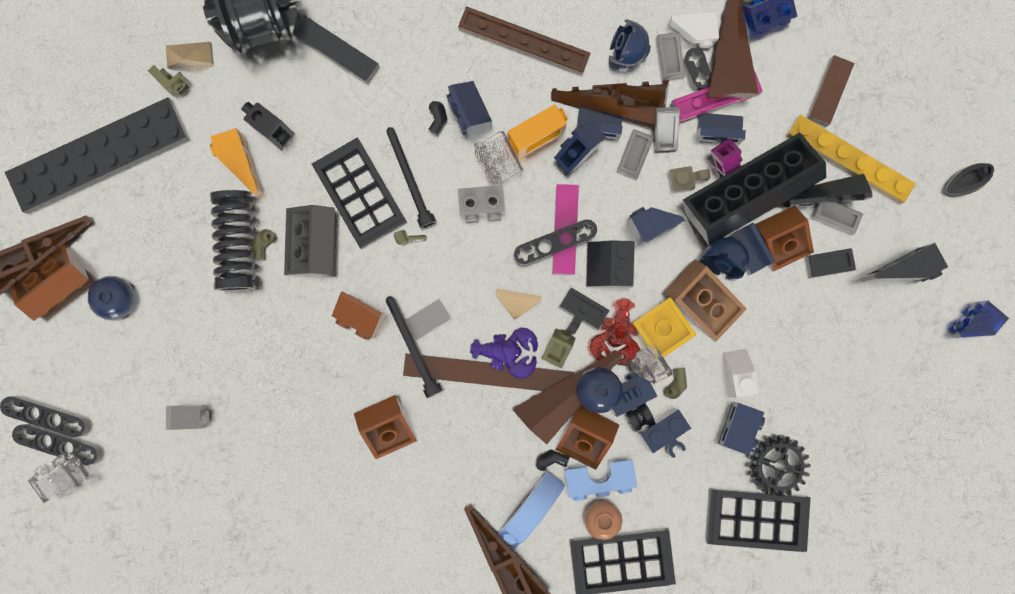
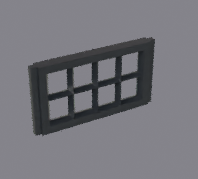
(337, 156)
(801, 524)
(665, 557)

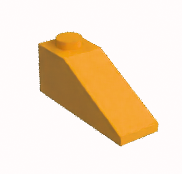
(232, 152)

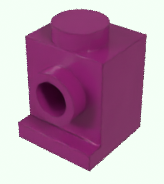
(727, 156)

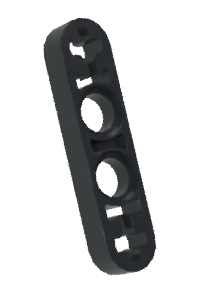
(555, 242)
(44, 416)
(57, 441)

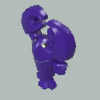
(508, 351)

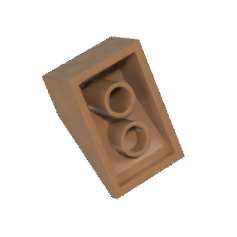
(705, 299)

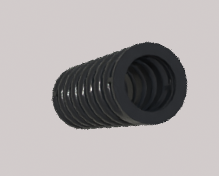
(225, 201)

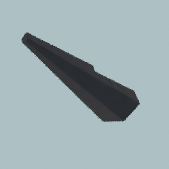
(841, 190)

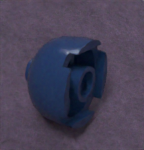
(630, 44)
(727, 256)
(111, 298)
(599, 390)

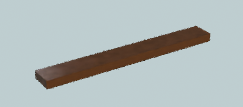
(482, 373)

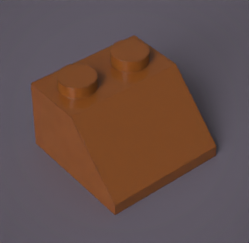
(786, 236)
(358, 315)
(384, 427)
(587, 437)

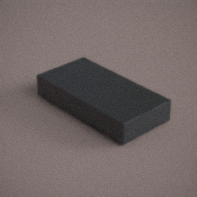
(831, 263)

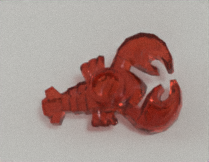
(617, 334)

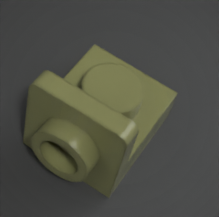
(171, 84)
(559, 347)

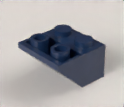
(469, 106)

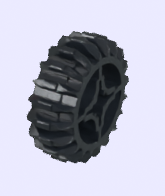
(776, 476)

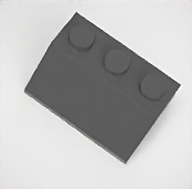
(309, 241)

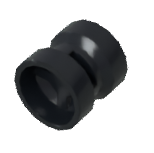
(635, 420)

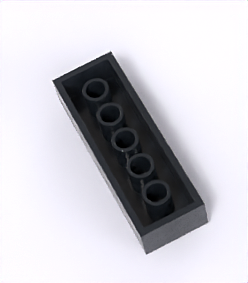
(755, 188)

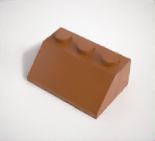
(49, 283)

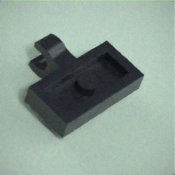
(583, 310)

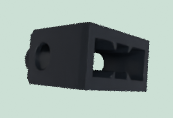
(267, 124)

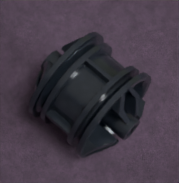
(251, 21)

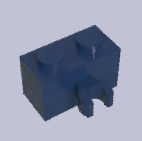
(635, 393)
(665, 432)

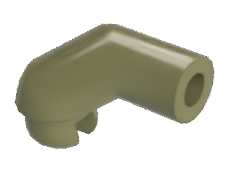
(261, 240)
(678, 386)

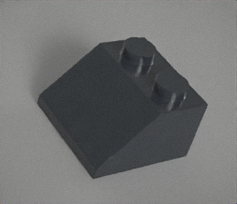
(610, 264)

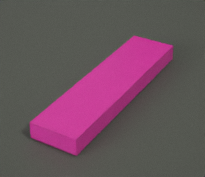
(697, 104)
(565, 214)

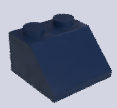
(651, 223)

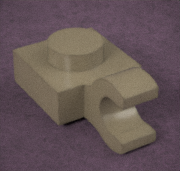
(684, 178)

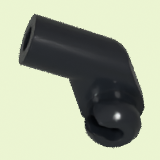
(440, 116)
(549, 458)

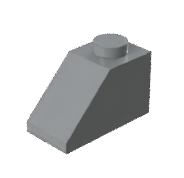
(186, 417)

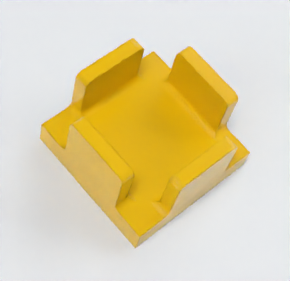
(664, 327)

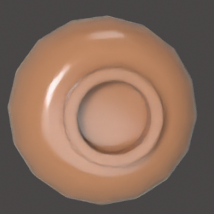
(603, 520)

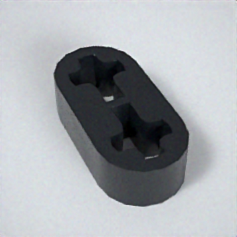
(692, 70)

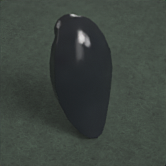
(969, 179)

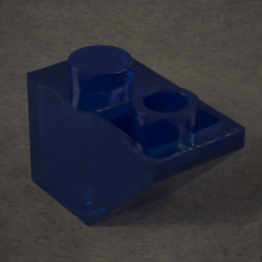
(982, 320)

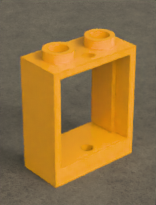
(537, 130)

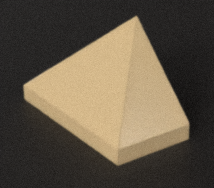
(189, 55)
(517, 302)

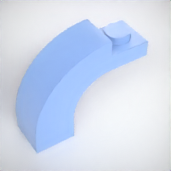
(531, 511)

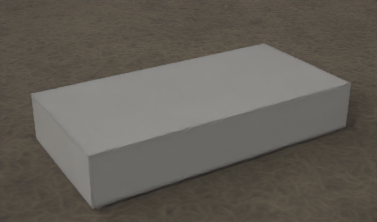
(670, 56)
(667, 128)
(635, 154)
(838, 216)
(427, 319)

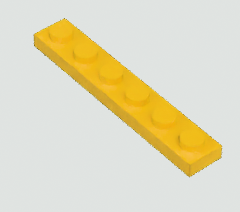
(853, 159)

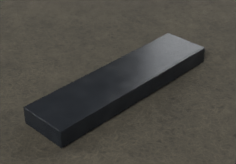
(335, 49)

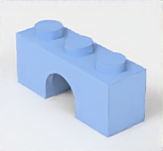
(620, 478)

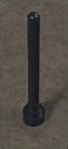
(425, 218)
(430, 386)

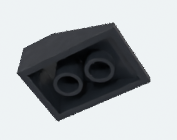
(919, 264)

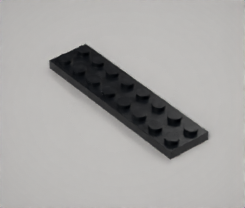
(96, 155)

